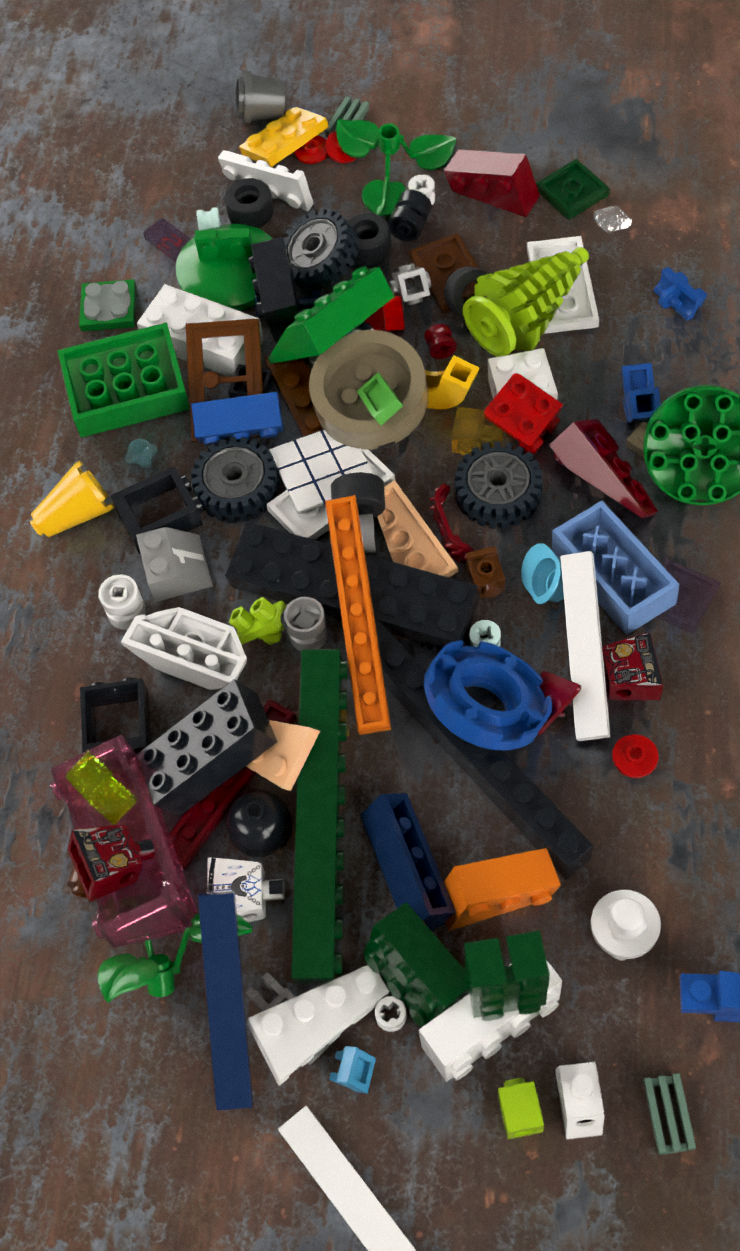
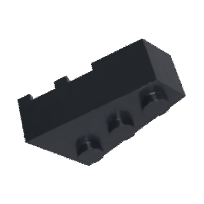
(275, 285)

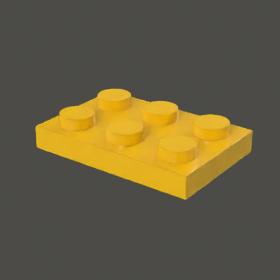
(284, 136)

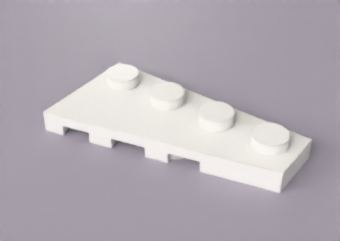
(282, 184)
(305, 1024)

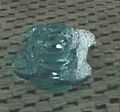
(137, 447)

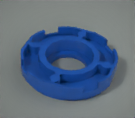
(498, 672)

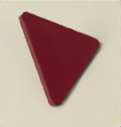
(561, 692)

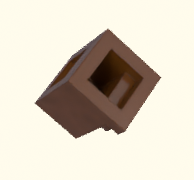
(485, 572)

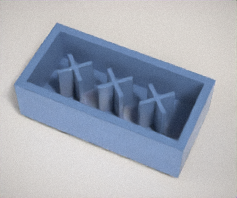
(628, 577)

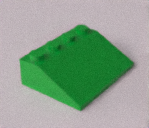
(333, 316)
(123, 380)

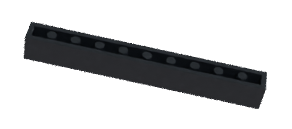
(490, 769)

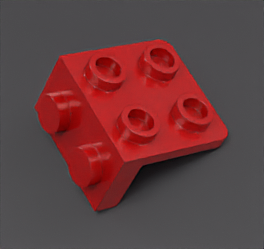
(524, 412)

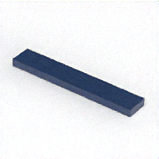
(225, 1000)

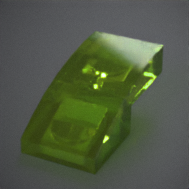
(100, 789)

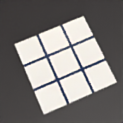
(313, 464)

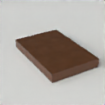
(440, 261)

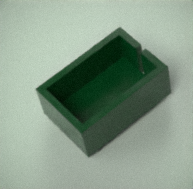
(415, 965)
(507, 988)

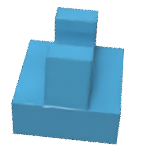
(354, 1070)

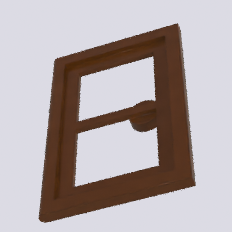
(199, 380)

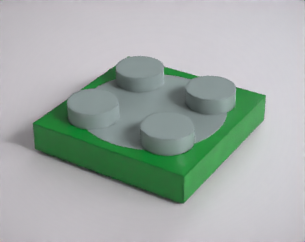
(107, 305)

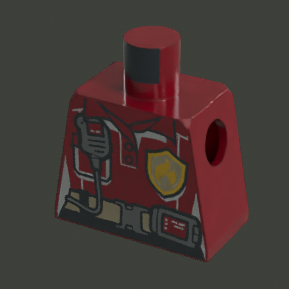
(632, 669)
(107, 858)

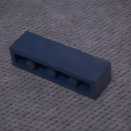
(407, 858)

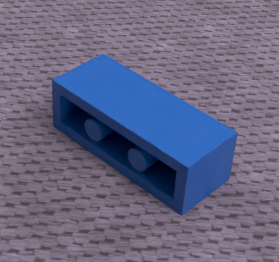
(238, 418)

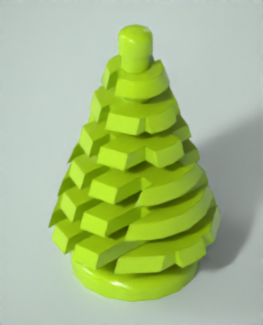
(521, 301)

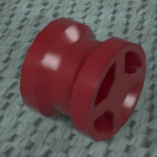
(440, 341)

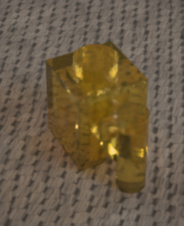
(471, 431)

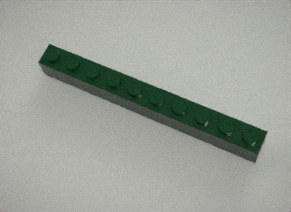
(319, 821)

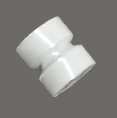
(121, 600)

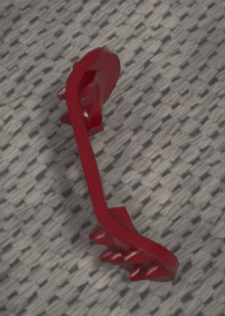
(452, 543)

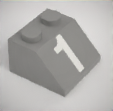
(173, 562)

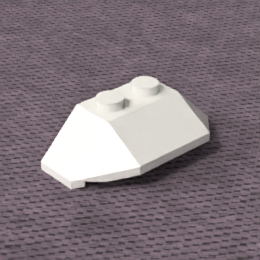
(187, 646)

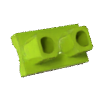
(261, 622)

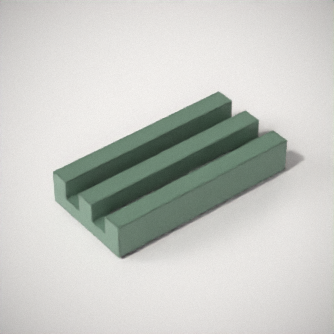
(346, 111)
(663, 1082)

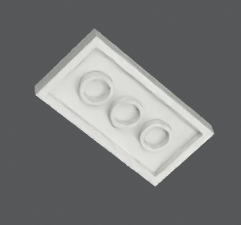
(579, 305)
(315, 521)

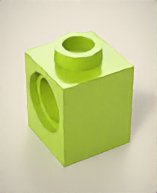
(520, 1108)

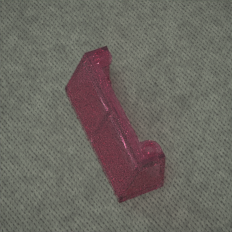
(160, 898)

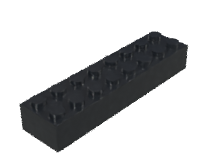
(403, 597)

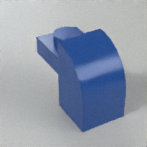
(640, 395)
(711, 995)

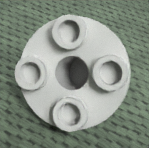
(625, 924)

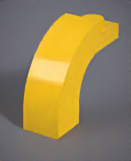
(450, 386)

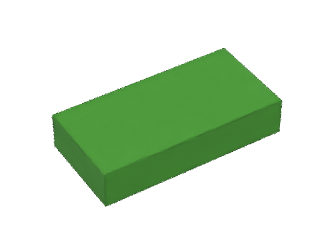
(379, 398)

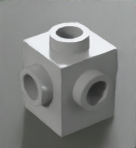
(420, 286)

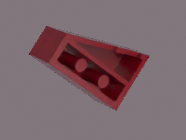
(494, 179)

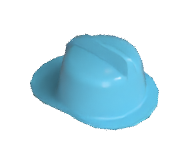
(542, 574)

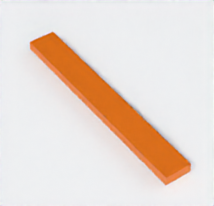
(357, 616)

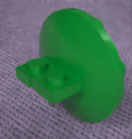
(218, 265)
(696, 445)

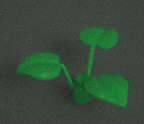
(357, 138)
(128, 973)

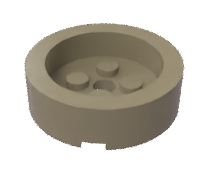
(351, 364)

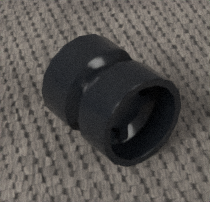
(409, 215)

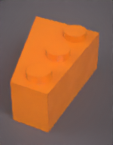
(500, 886)

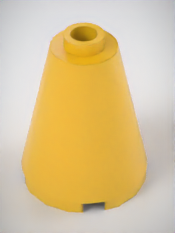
(70, 503)

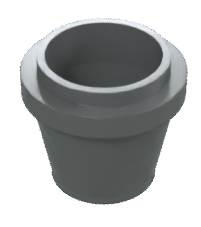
(258, 98)

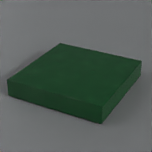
(572, 189)

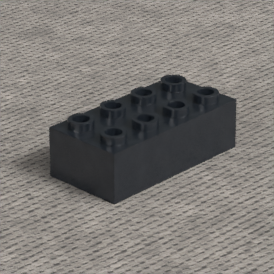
(206, 748)

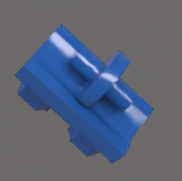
(678, 294)

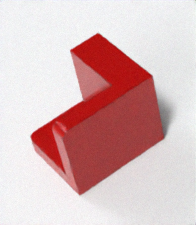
(388, 317)

